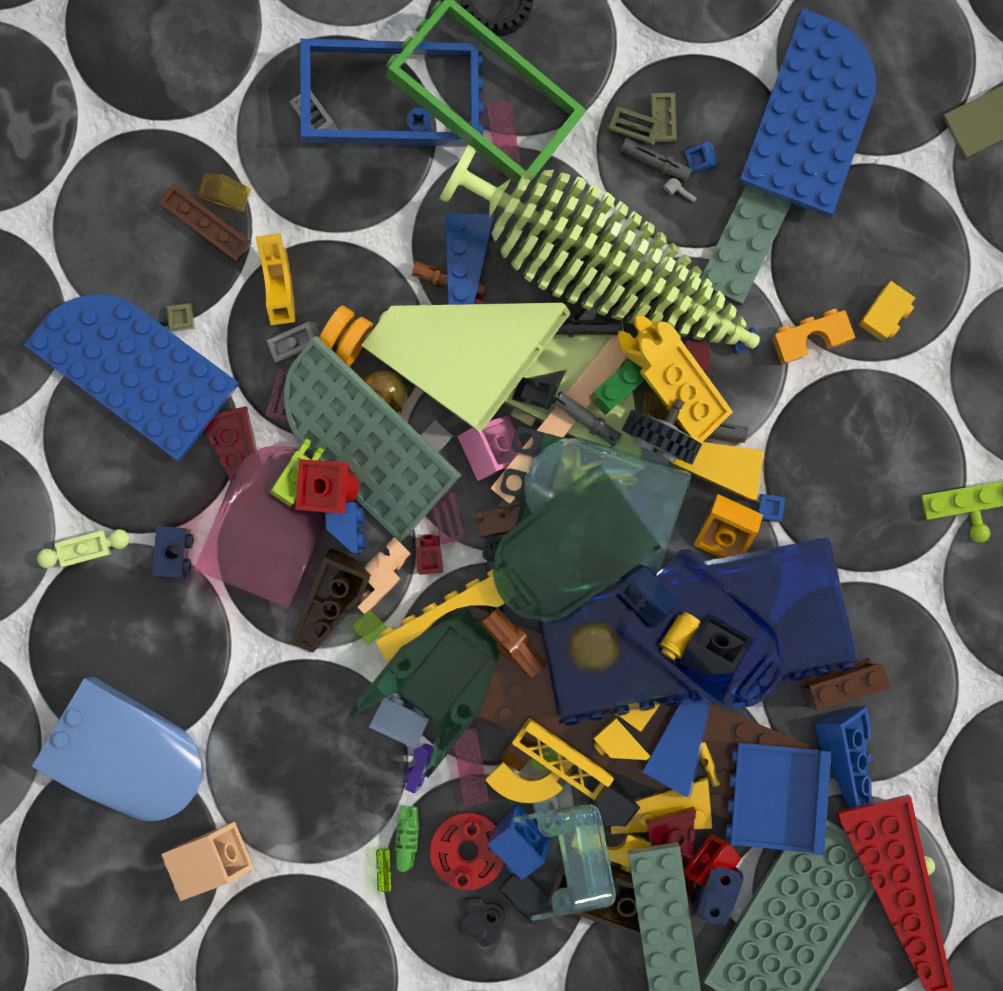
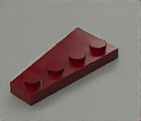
(674, 828)

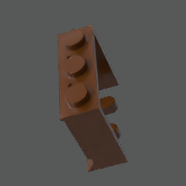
(844, 686)

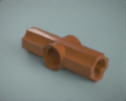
(513, 643)

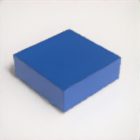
(771, 507)

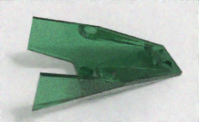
(442, 676)

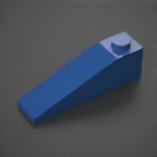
(846, 738)

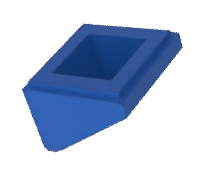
(701, 157)

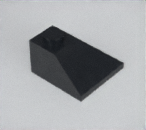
(715, 648)

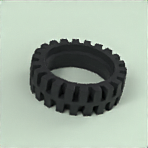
(501, 26)

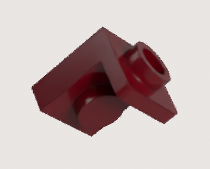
(428, 554)

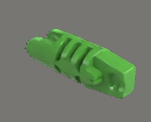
(406, 837)

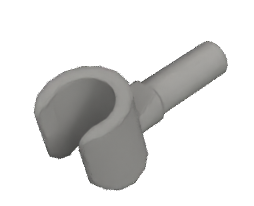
(674, 185)

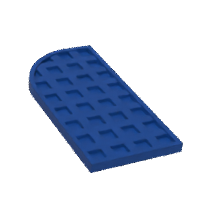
(813, 116)
(134, 368)

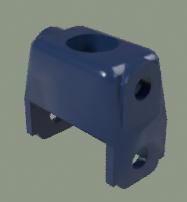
(717, 898)

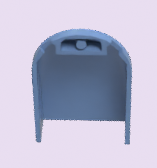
(122, 754)

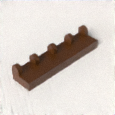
(498, 520)

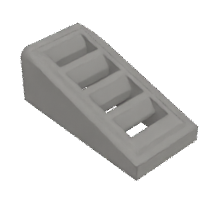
(324, 123)

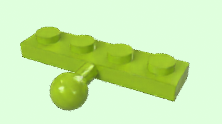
(965, 501)

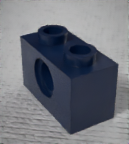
(164, 540)

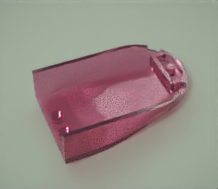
(257, 537)

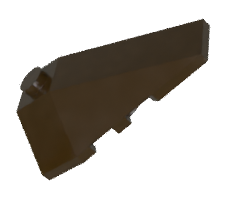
(334, 593)

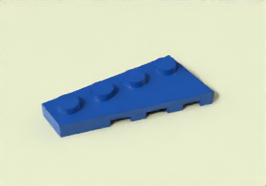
(465, 253)

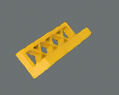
(568, 752)

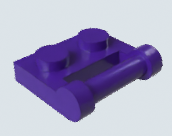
(415, 774)

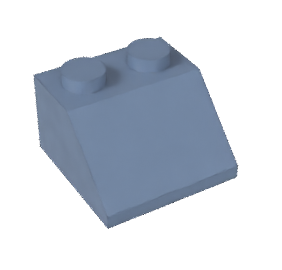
(400, 721)

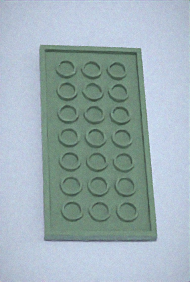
(794, 920)

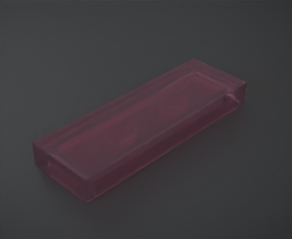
(503, 129)
(471, 768)

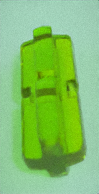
(383, 874)

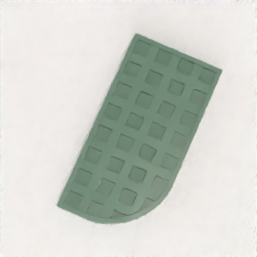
(343, 415)

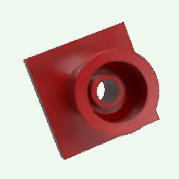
(325, 486)

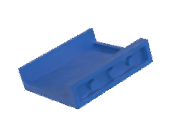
(779, 798)

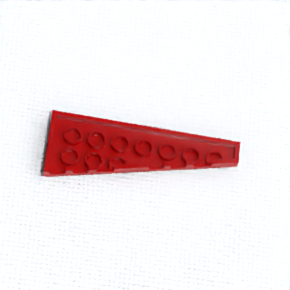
(894, 862)

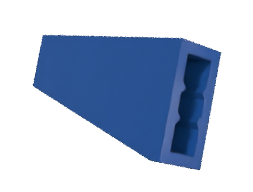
(680, 747)

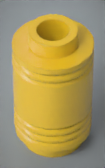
(679, 636)

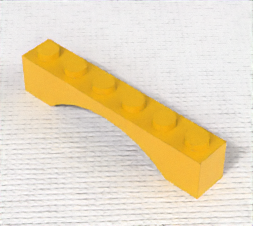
(476, 594)

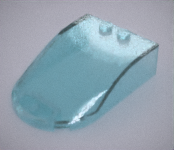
(648, 485)

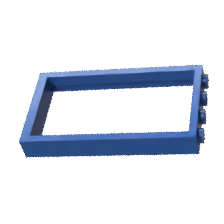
(387, 137)

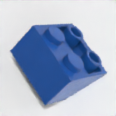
(348, 527)

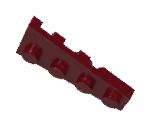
(232, 437)

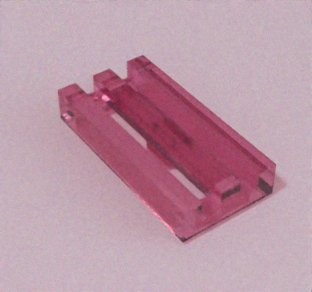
(269, 413)
(453, 538)

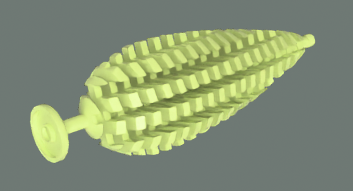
(599, 252)

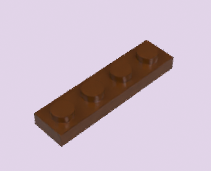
(205, 222)

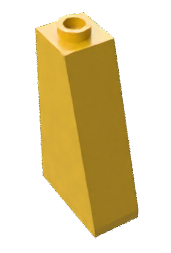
(727, 468)

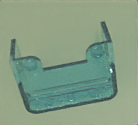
(583, 858)

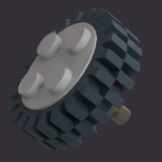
(662, 435)

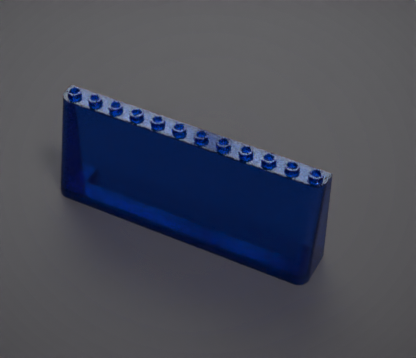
(788, 583)

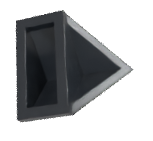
(539, 390)
(615, 805)

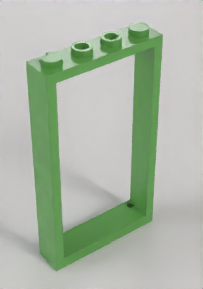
(456, 123)

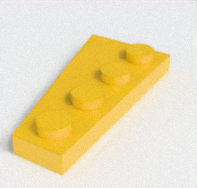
(671, 801)

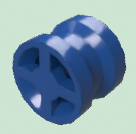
(422, 125)

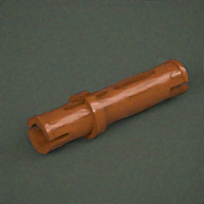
(438, 276)

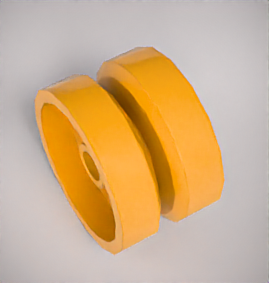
(345, 335)

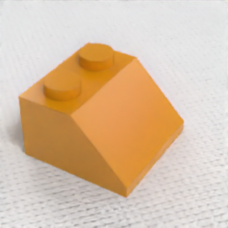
(728, 528)

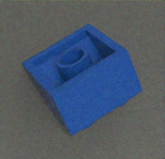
(519, 843)

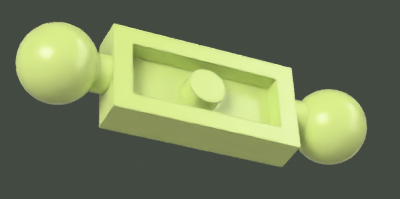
(83, 548)

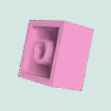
(491, 449)

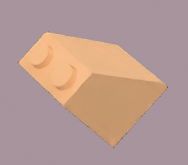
(207, 861)

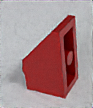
(710, 855)

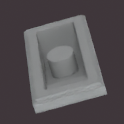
(292, 341)

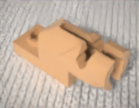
(382, 573)

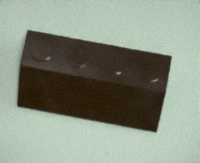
(619, 915)

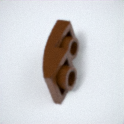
(515, 756)

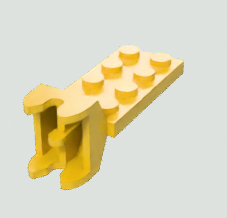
(675, 374)

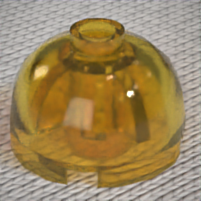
(388, 387)
(594, 646)

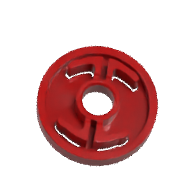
(465, 872)

